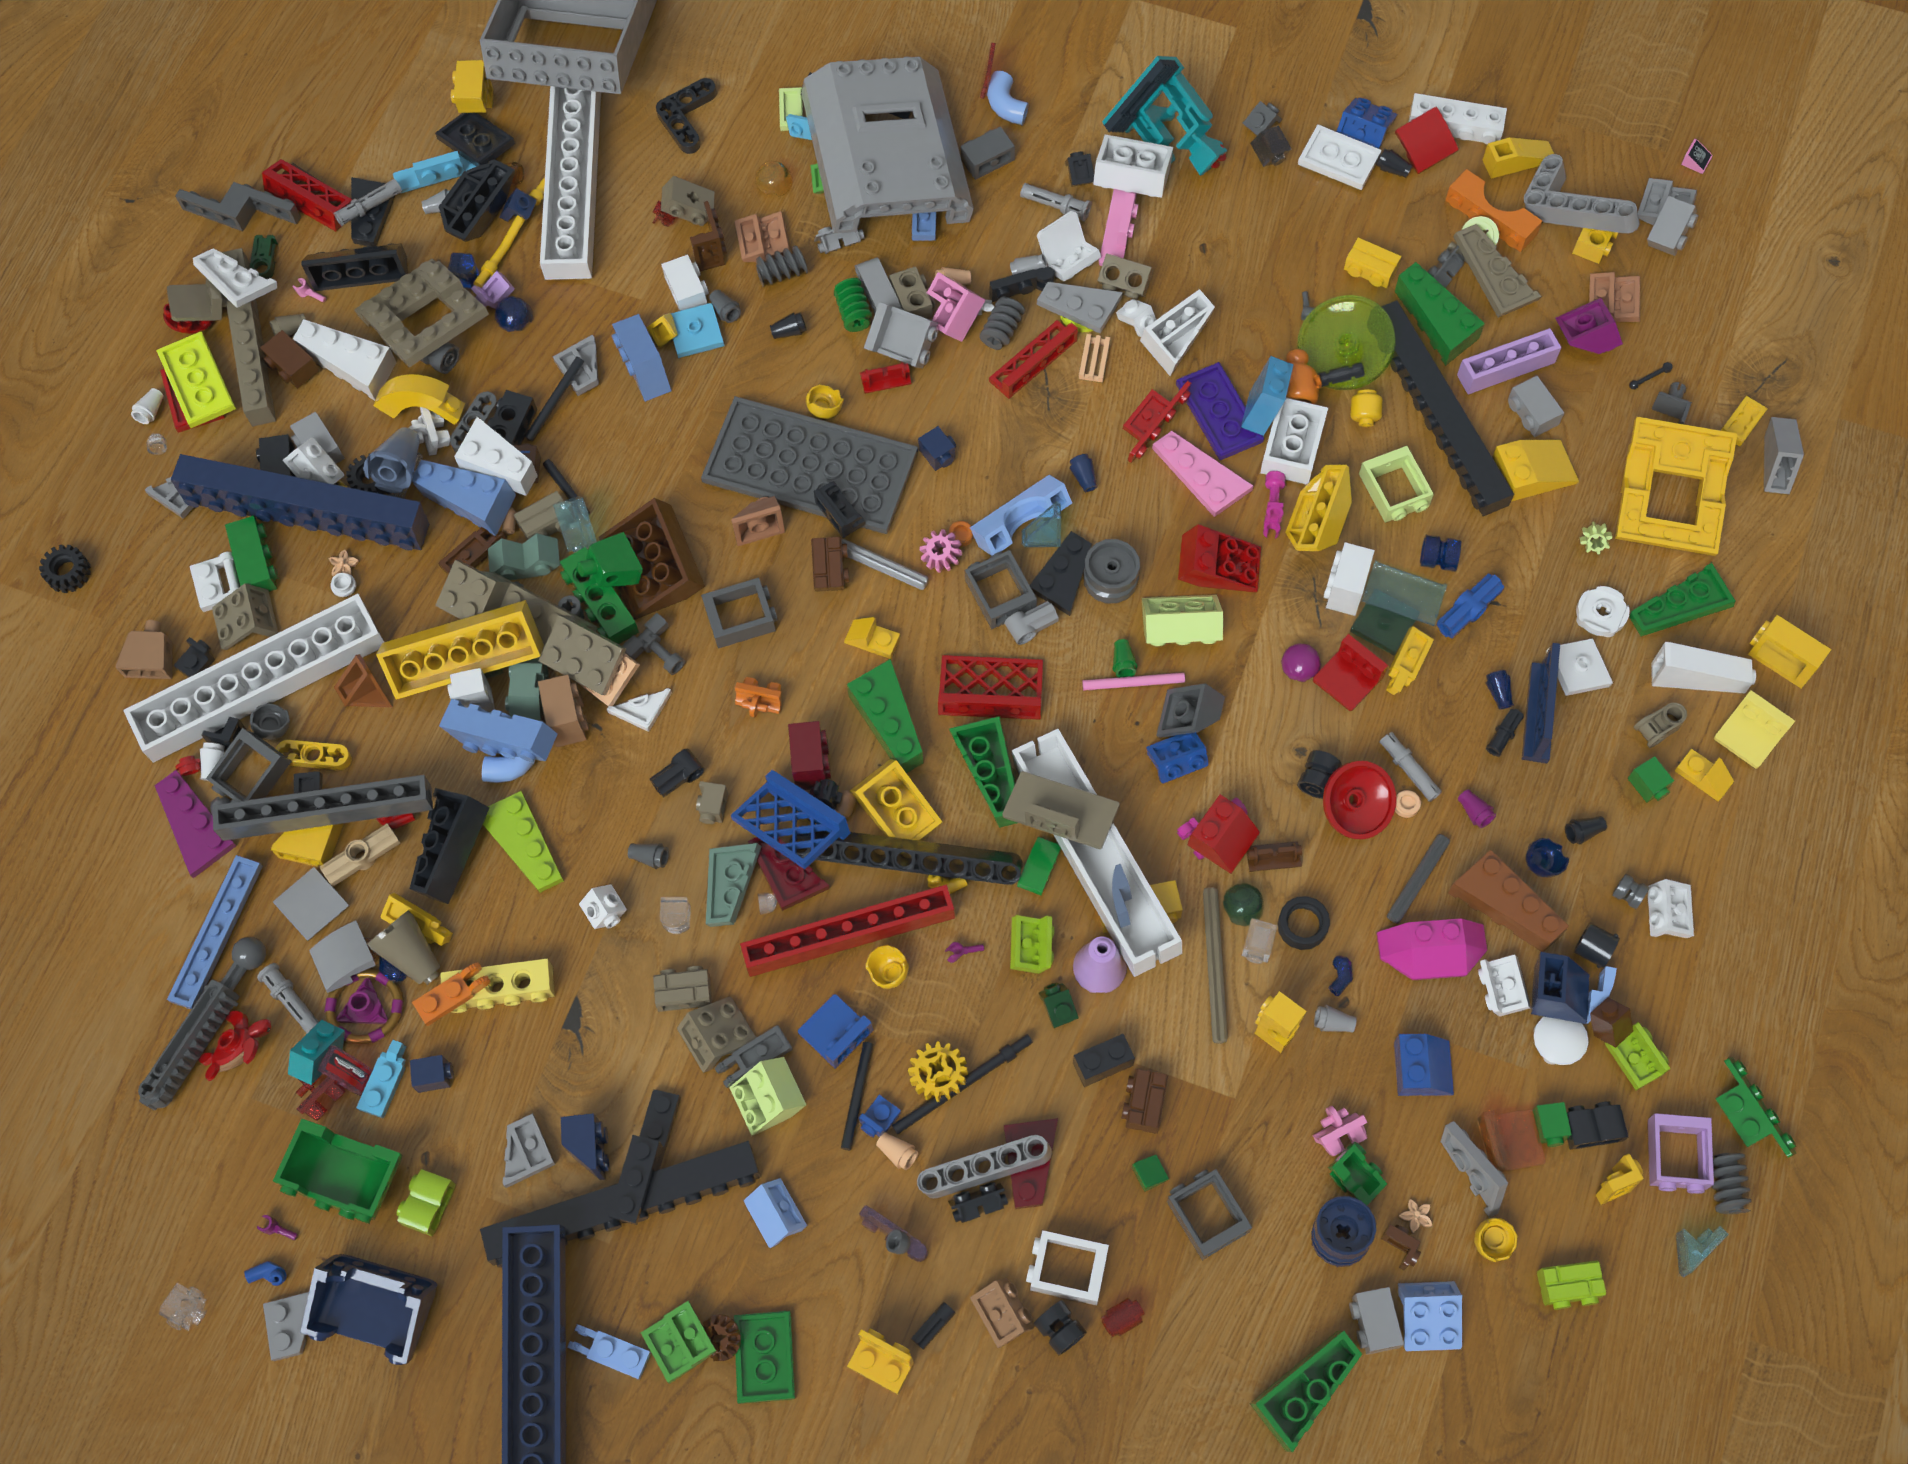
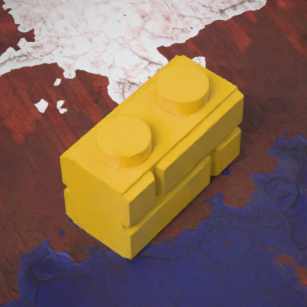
(1372, 263)

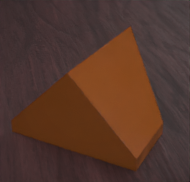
(359, 686)

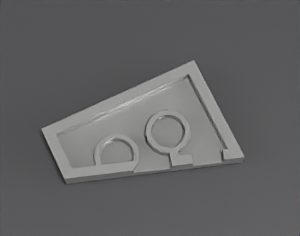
(1080, 304)
(1482, 1174)

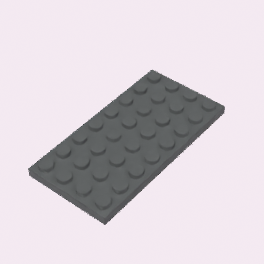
(791, 455)

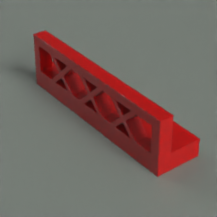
(308, 203)
(1034, 362)

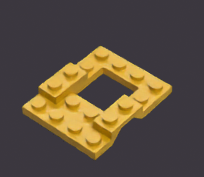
(1681, 452)

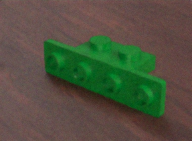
(1749, 1113)

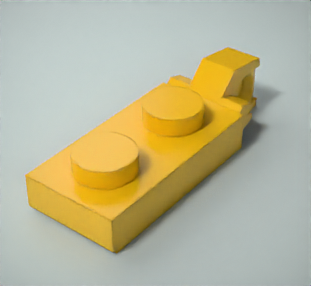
(1408, 659)
(428, 923)

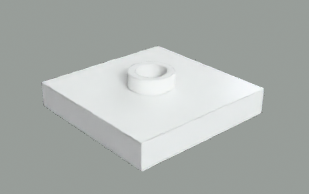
(1581, 668)

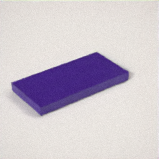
(1219, 411)

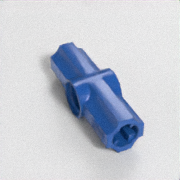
(1470, 605)

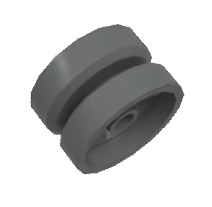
(1111, 571)

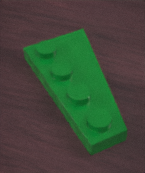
(1690, 600)

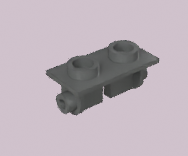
(1448, 262)

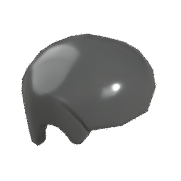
(269, 721)

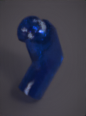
(390, 971)
(1345, 975)

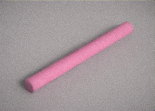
(1133, 681)

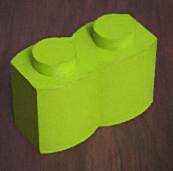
(426, 1202)

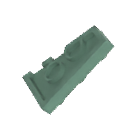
(728, 881)

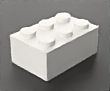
(1133, 166)
(1294, 440)

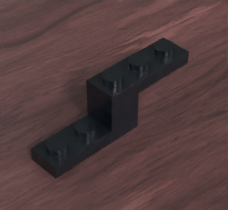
(644, 1157)

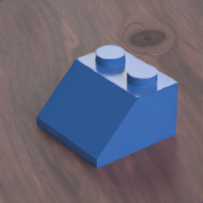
(1423, 1065)

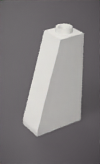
(1701, 669)

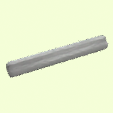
(886, 565)

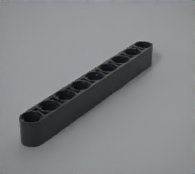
(918, 862)

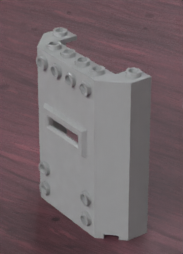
(884, 163)

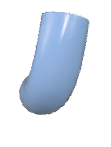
(1002, 102)
(504, 769)

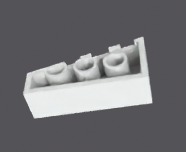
(350, 358)

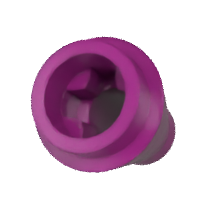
(1477, 809)

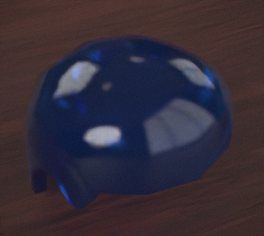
(513, 314)
(1546, 858)

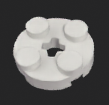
(1594, 622)

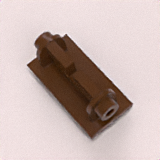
(1274, 856)

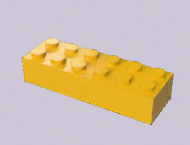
(479, 641)

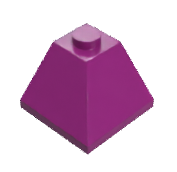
(1590, 328)

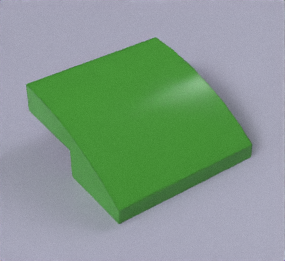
(678, 1342)

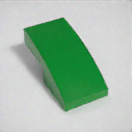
(1039, 866)

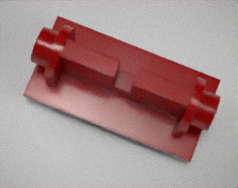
(885, 377)

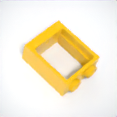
(1788, 651)

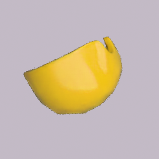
(824, 401)
(887, 966)
(1495, 1239)

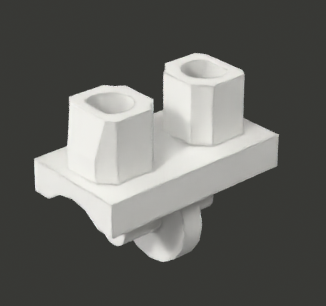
(426, 431)

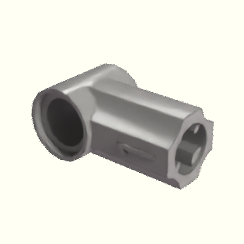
(1026, 625)

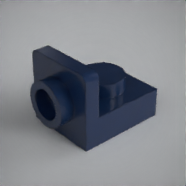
(518, 204)

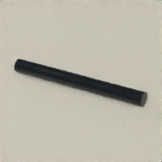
(554, 398)
(857, 1095)

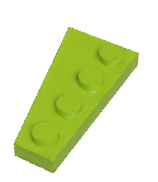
(518, 834)

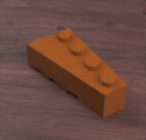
(1509, 902)

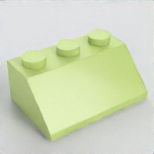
(1182, 619)

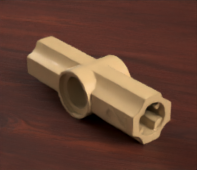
(345, 863)

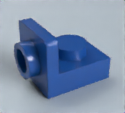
(879, 1117)

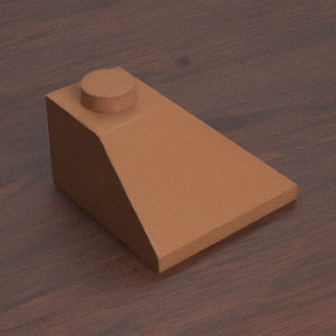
(758, 521)

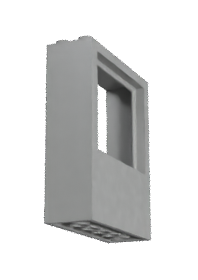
(558, 65)

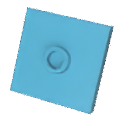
(696, 330)

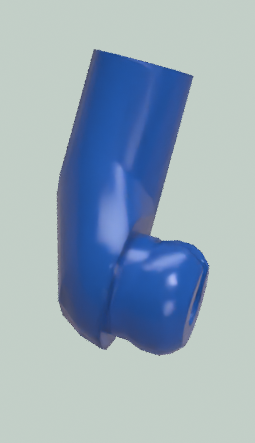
(268, 1271)

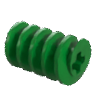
(852, 304)

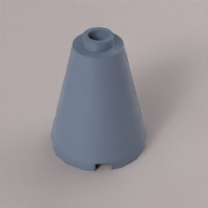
(394, 461)

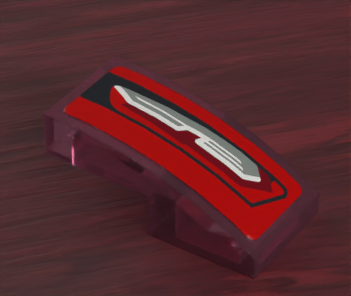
(345, 1069)

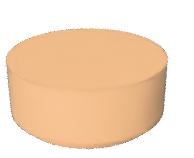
(1407, 804)

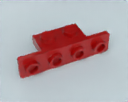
(1149, 417)

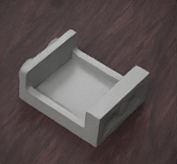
(901, 335)

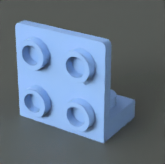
(1431, 1315)

